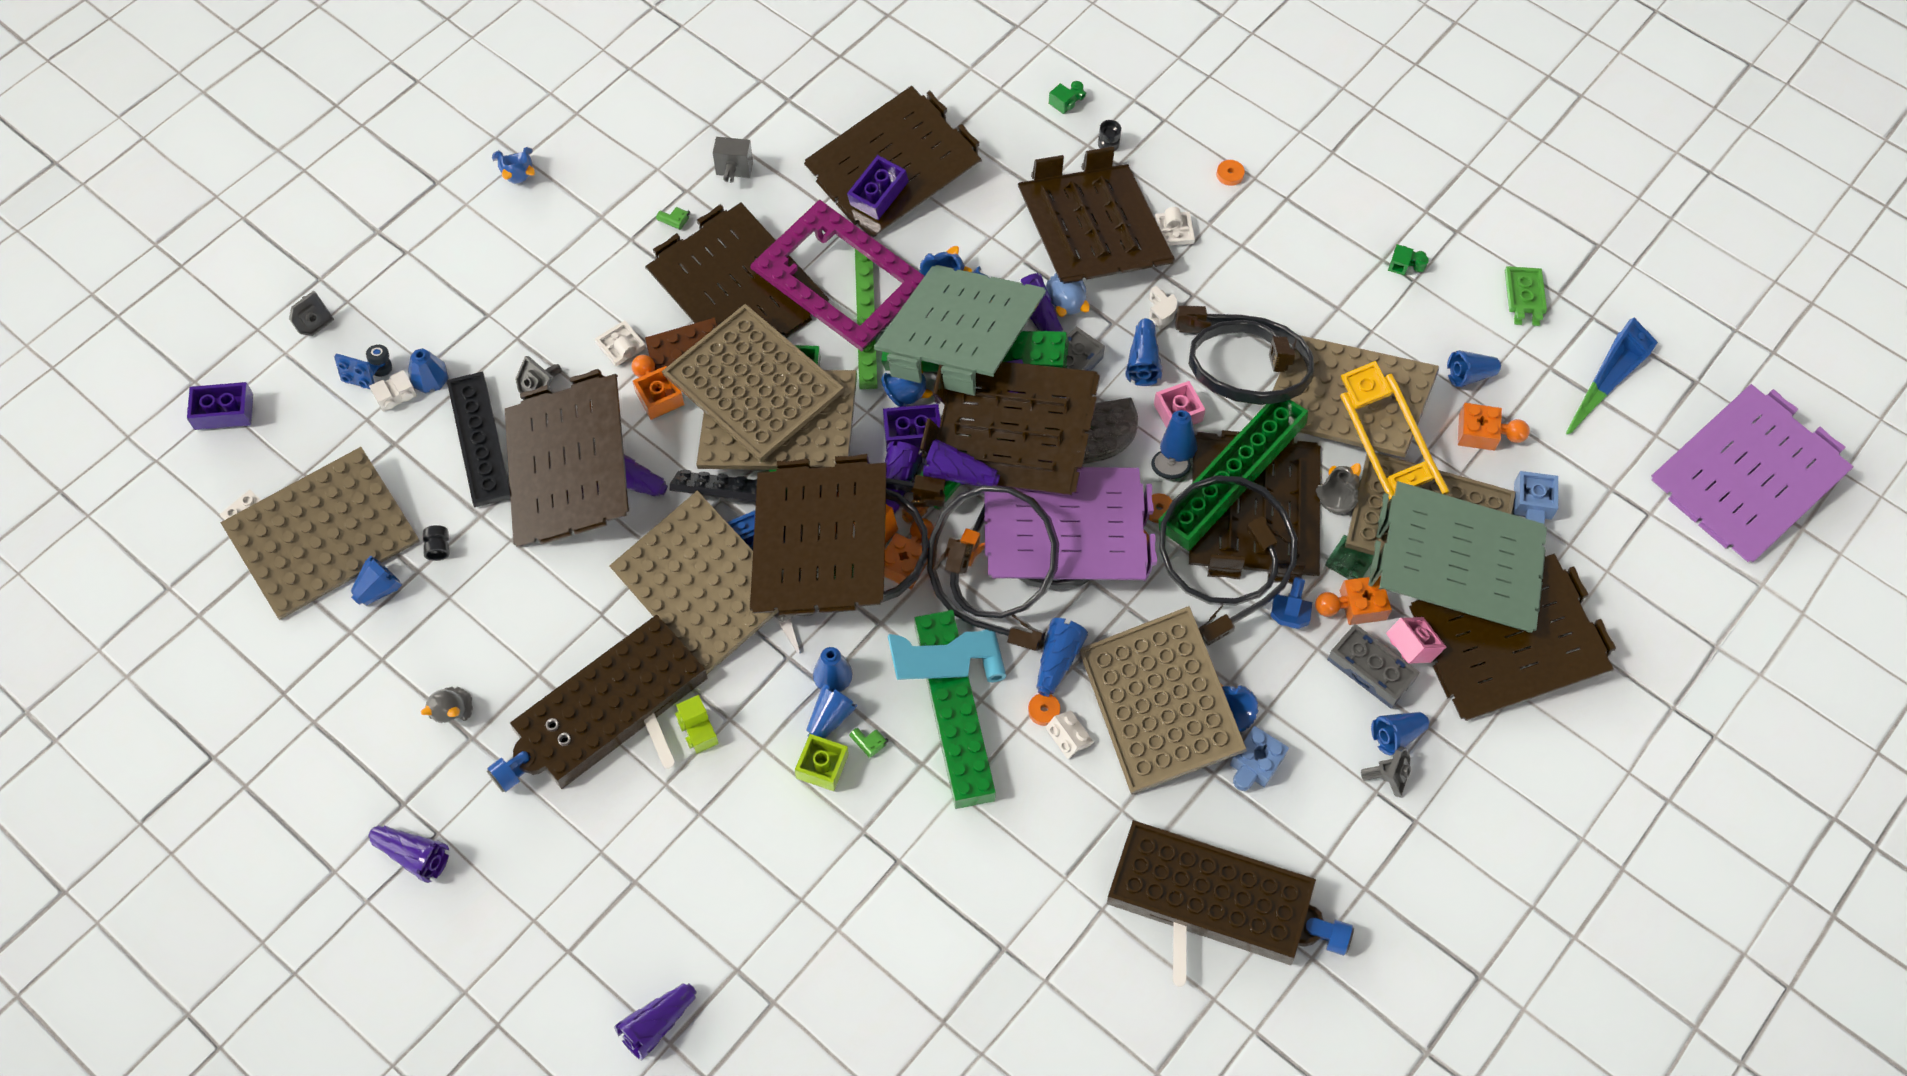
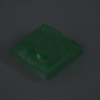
(1349, 562)

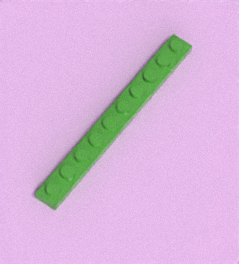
(865, 307)

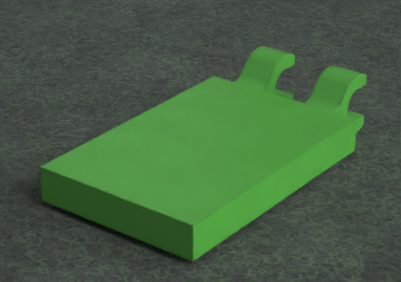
(1525, 293)

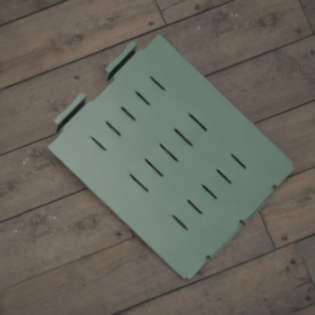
(932, 300)
(1460, 556)

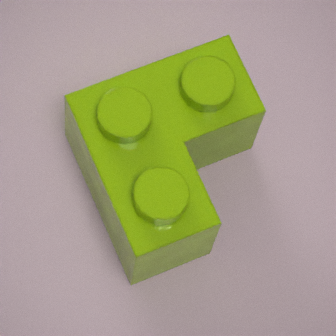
(694, 719)

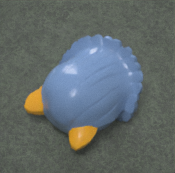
(1067, 297)

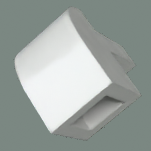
(1164, 307)

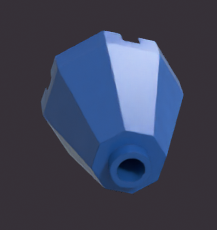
(426, 371)
(374, 582)

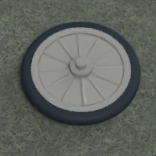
(1169, 467)

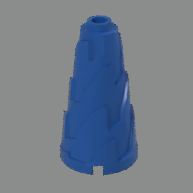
(1144, 360)
(1061, 647)

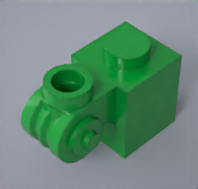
(1064, 98)
(1405, 257)

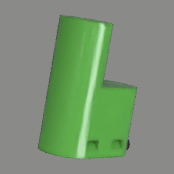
(676, 219)
(871, 744)

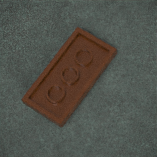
(670, 345)

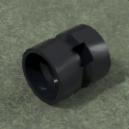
(1109, 134)
(435, 543)

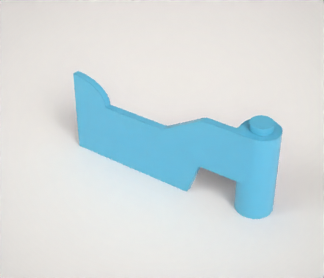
(949, 659)

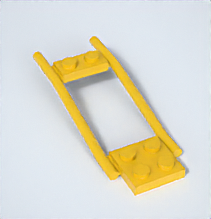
(1368, 386)

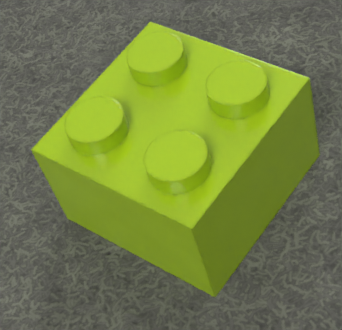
(821, 762)

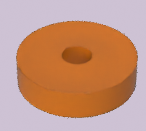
(1233, 178)
(1162, 501)
(1037, 715)

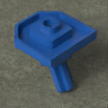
(1291, 609)

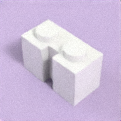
(393, 391)

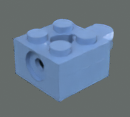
(1536, 496)
(1259, 761)

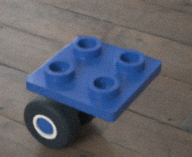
(362, 372)

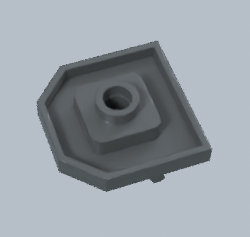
(310, 315)
(533, 376)
(1392, 771)

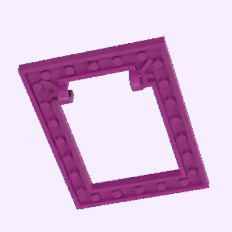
(774, 268)

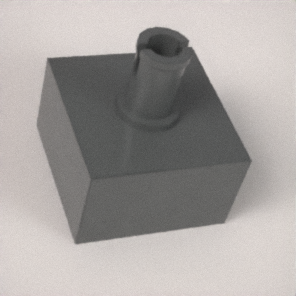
(732, 158)

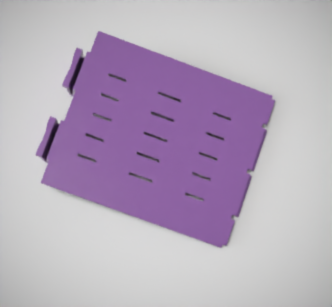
(1772, 514)
(1089, 542)

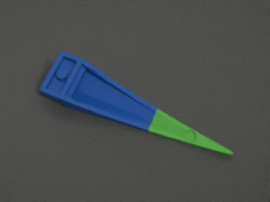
(1626, 353)

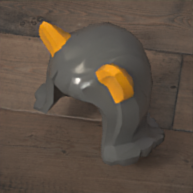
(1340, 489)
(448, 705)

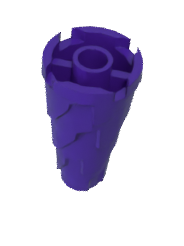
(1044, 315)
(901, 465)
(955, 466)
(642, 479)
(414, 853)
(650, 1024)

